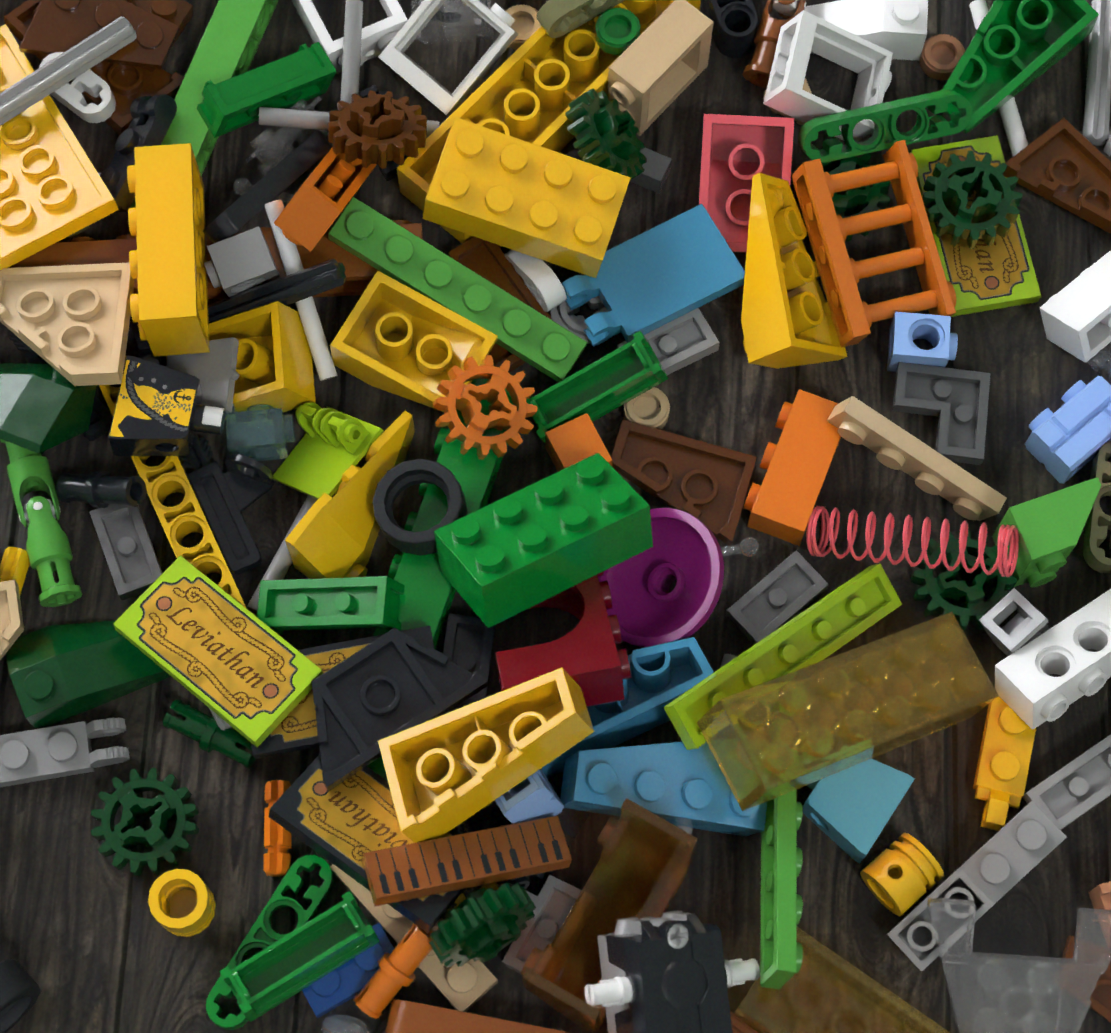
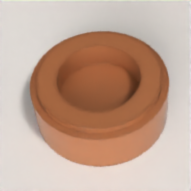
(941, 56)

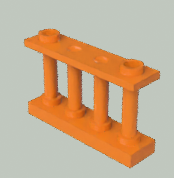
(842, 274)

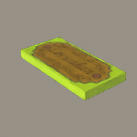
(984, 275)
(218, 650)

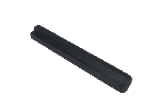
(285, 290)

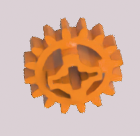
(502, 413)

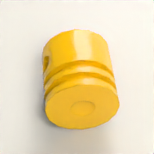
(902, 874)
(181, 902)

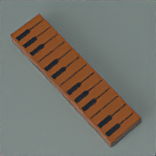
(466, 860)

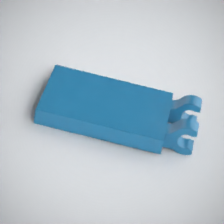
(657, 277)

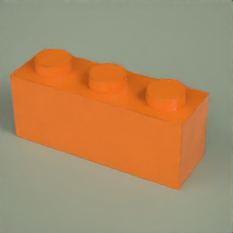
(321, 199)
(794, 468)

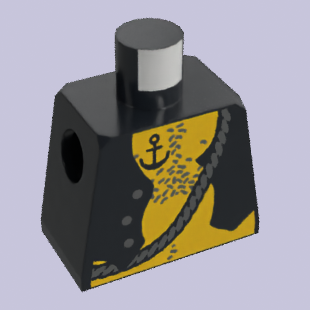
(160, 411)

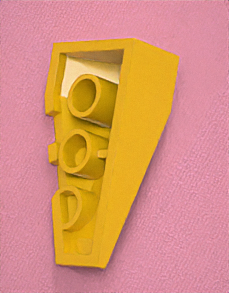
(782, 300)
(342, 530)

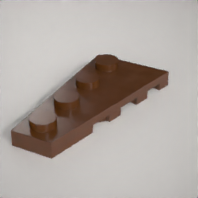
(124, 80)

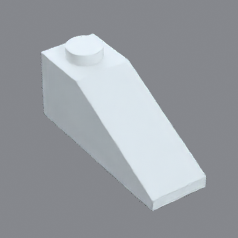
(891, 24)

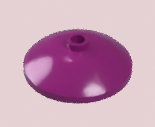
(640, 585)

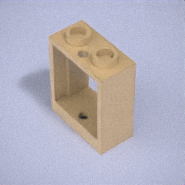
(661, 63)

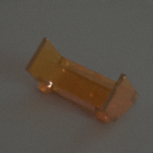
(635, 877)

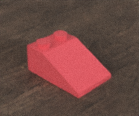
(730, 157)

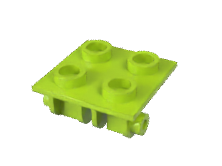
(326, 450)

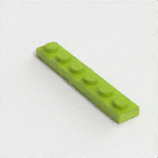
(791, 647)

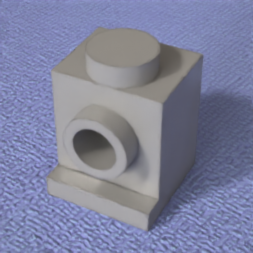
(1020, 630)

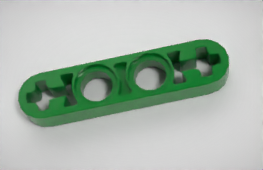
(885, 130)
(261, 933)

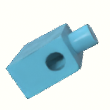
(856, 804)

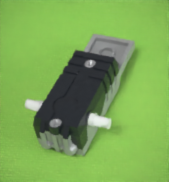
(667, 976)

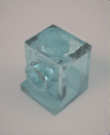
(260, 432)

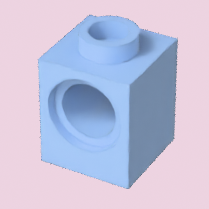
(912, 326)

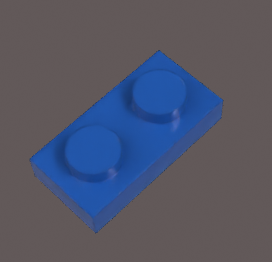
(347, 979)

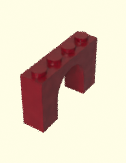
(584, 653)

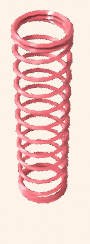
(1006, 535)

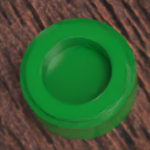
(616, 30)

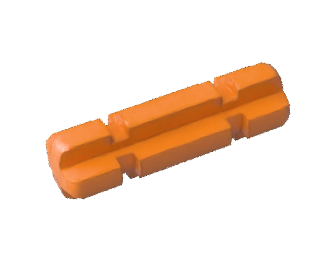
(276, 838)

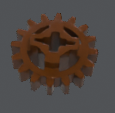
(377, 129)

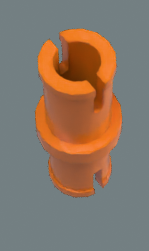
(394, 972)

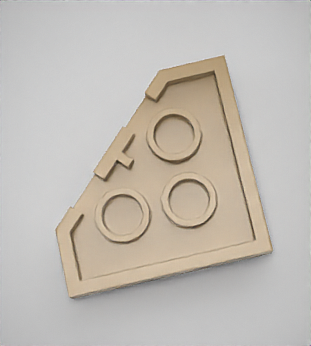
(72, 317)

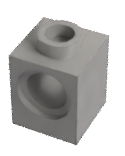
(241, 262)

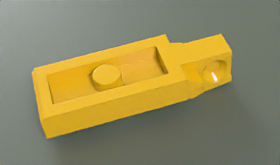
(1002, 763)

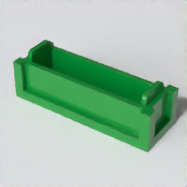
(273, 85)
(600, 386)
(330, 603)
(300, 958)

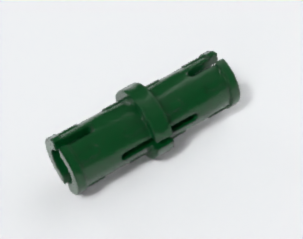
(208, 734)

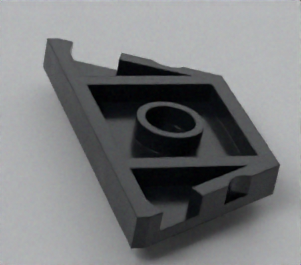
(380, 694)

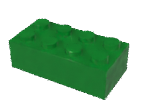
(543, 539)

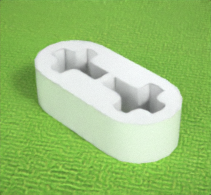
(72, 97)
(538, 279)

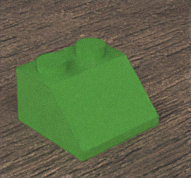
(1049, 530)

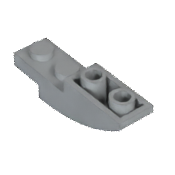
(982, 878)

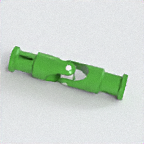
(46, 541)

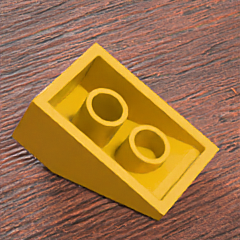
(406, 341)
(271, 357)

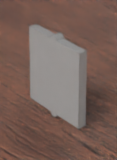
(214, 370)

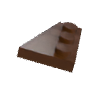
(1066, 172)

